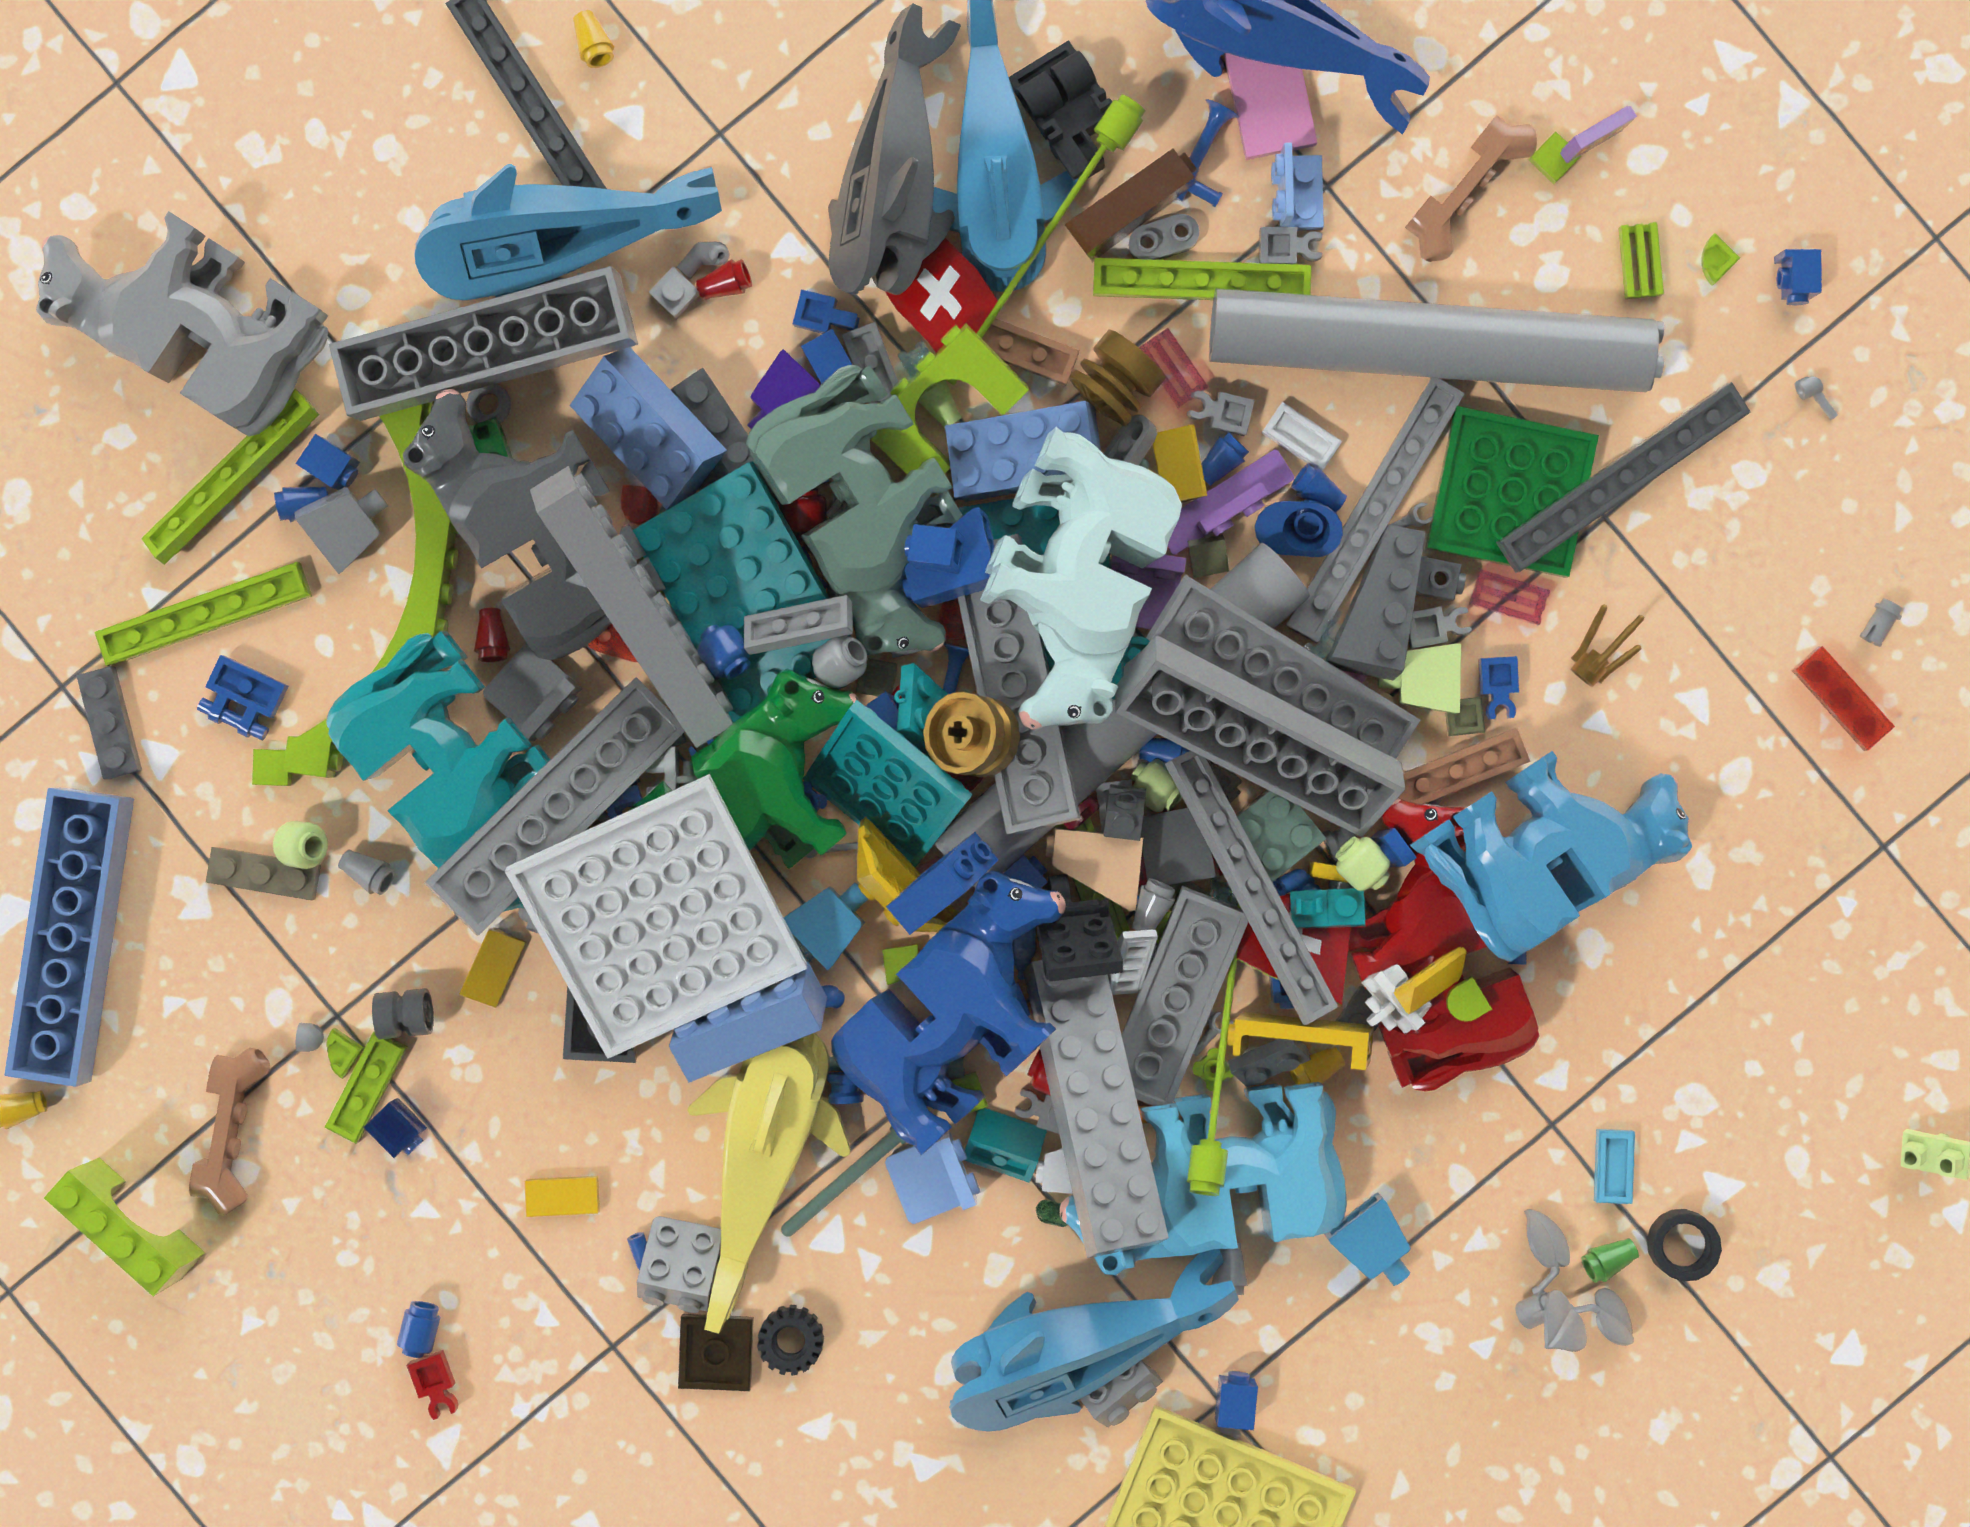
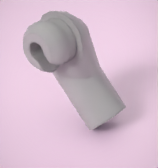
(703, 254)

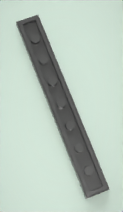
(524, 93)
(1623, 477)

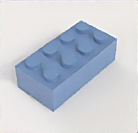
(647, 427)
(996, 452)
(750, 1025)

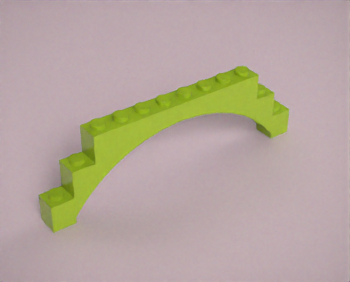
(427, 599)

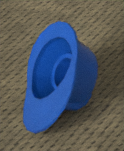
(1299, 528)

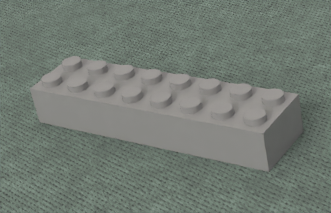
(483, 343)
(632, 604)
(1258, 736)
(1097, 1113)

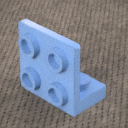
(1299, 190)

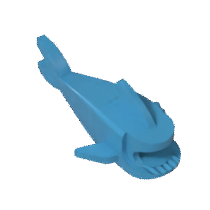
(999, 193)
(531, 233)
(1051, 1358)

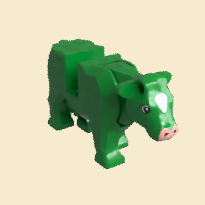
(762, 766)

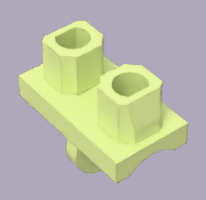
(1936, 1154)

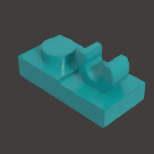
(1327, 908)

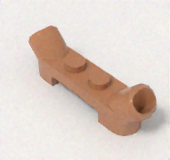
(1494, 144)
(213, 1176)

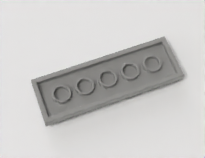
(1179, 993)

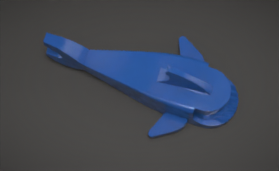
(1294, 36)

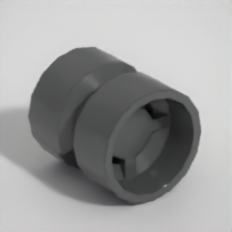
(400, 1014)

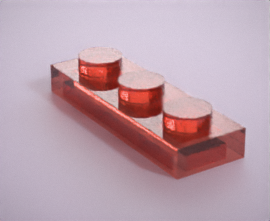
(1843, 698)

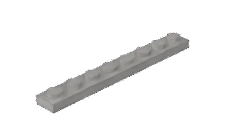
(1376, 507)
(1252, 886)

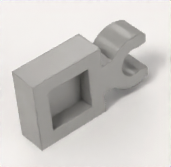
(1282, 245)
(1227, 412)
(1431, 627)
(1040, 1108)

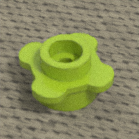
(1203, 1067)

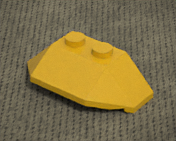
(887, 872)

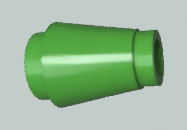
(1609, 1259)

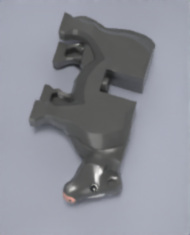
(496, 514)

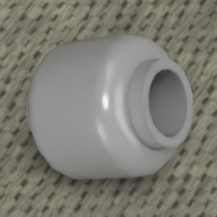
(839, 661)

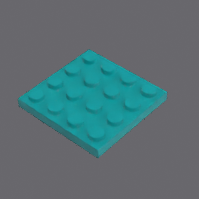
(883, 776)

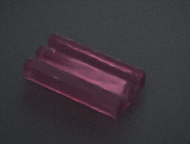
(1186, 362)
(1538, 606)

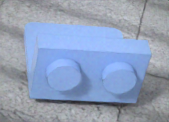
(933, 1180)

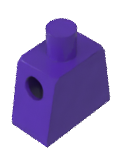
(781, 384)

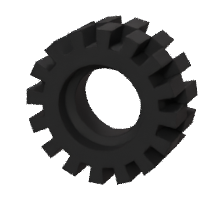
(775, 1355)

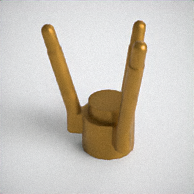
(1592, 666)

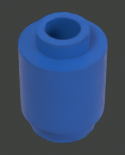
(418, 1329)

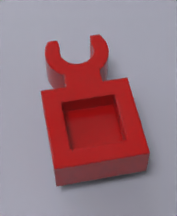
(432, 1378)

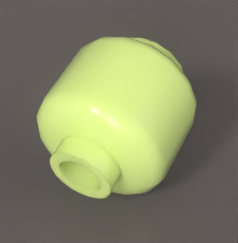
(1159, 785)
(300, 844)
(1362, 863)

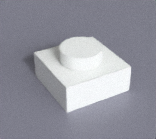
(674, 292)

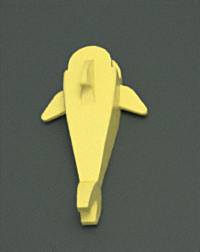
(768, 1121)

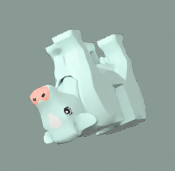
(1071, 598)

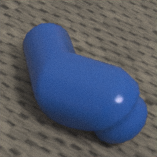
(1295, 881)

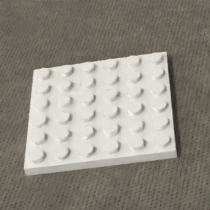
(657, 916)

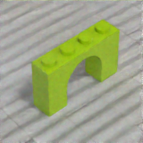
(963, 359)
(150, 1259)

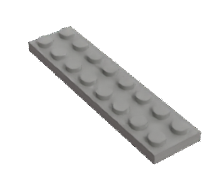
(1269, 660)
(1010, 667)
(556, 803)

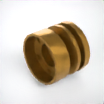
(1121, 373)

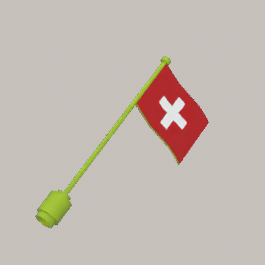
(953, 291)
(1330, 953)

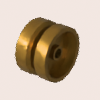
(971, 734)

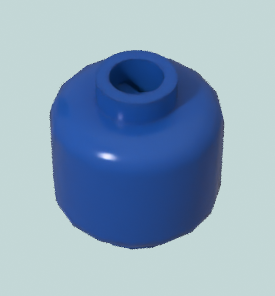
(723, 651)

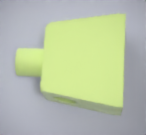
(1430, 679)

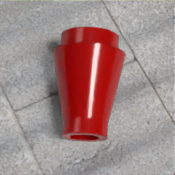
(726, 280)
(491, 636)

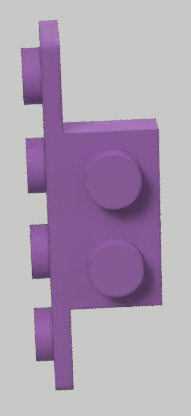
(1229, 499)

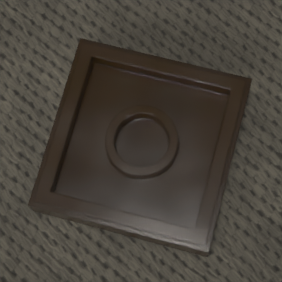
(715, 1359)

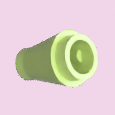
(940, 403)

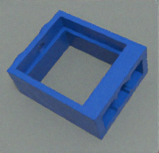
(942, 883)

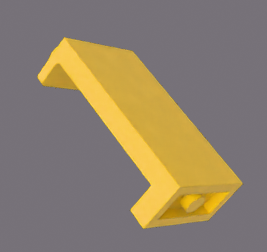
(1291, 1028)

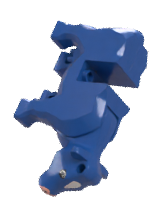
(971, 991)

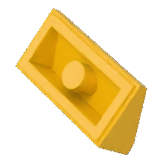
(1180, 461)
(492, 967)
(1431, 980)

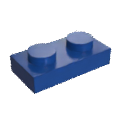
(1394, 847)

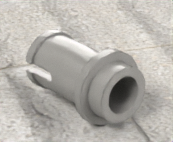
(1881, 622)

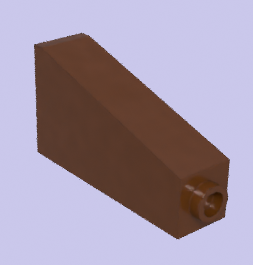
(1132, 203)

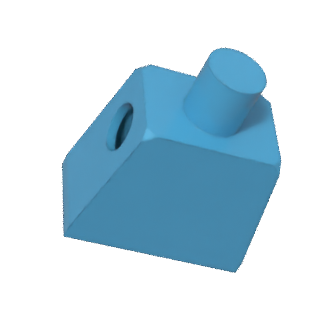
(828, 923)
(1372, 1240)

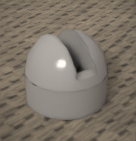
(308, 1037)

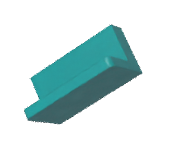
(1005, 1144)

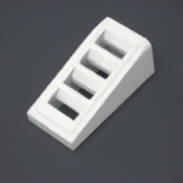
(1134, 961)

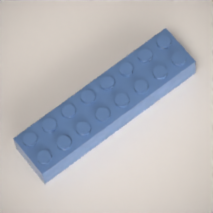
(69, 936)

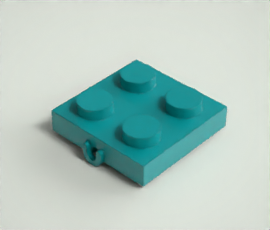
(918, 699)

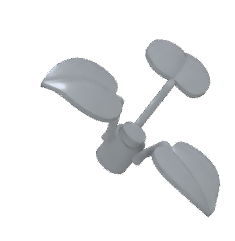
(1561, 1320)

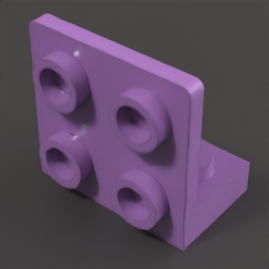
(1161, 576)

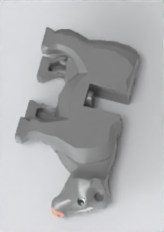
(171, 305)

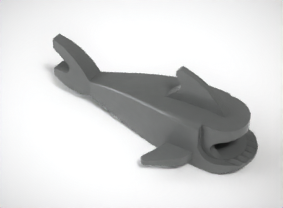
(887, 190)

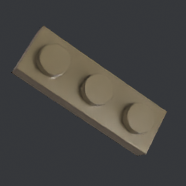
(261, 874)

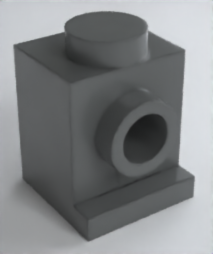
(1429, 588)
(1125, 812)

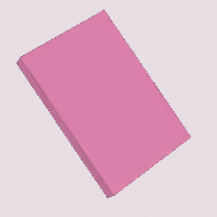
(1269, 106)

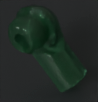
(1049, 1213)

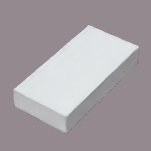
(1301, 436)

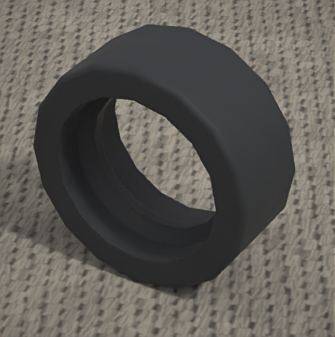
(1704, 1264)

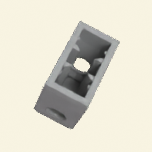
(342, 524)

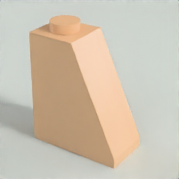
(1099, 862)

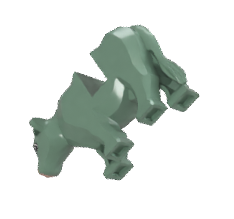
(864, 542)

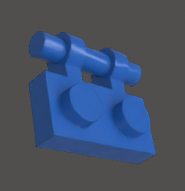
(247, 687)

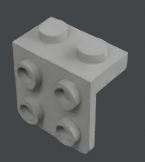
(532, 693)
(679, 1264)
(1113, 1400)

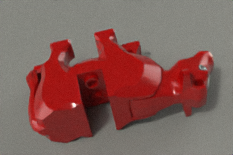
(1414, 933)

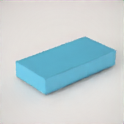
(1614, 1166)

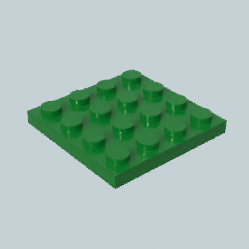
(1499, 477)

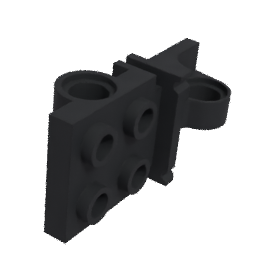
(1064, 105)
(1080, 940)

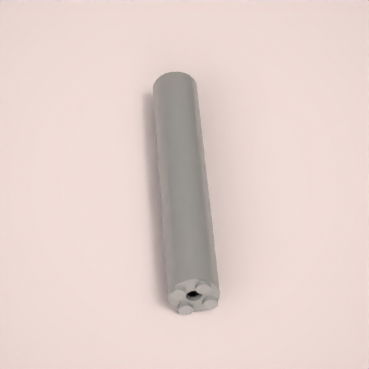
(1435, 340)
(1257, 584)

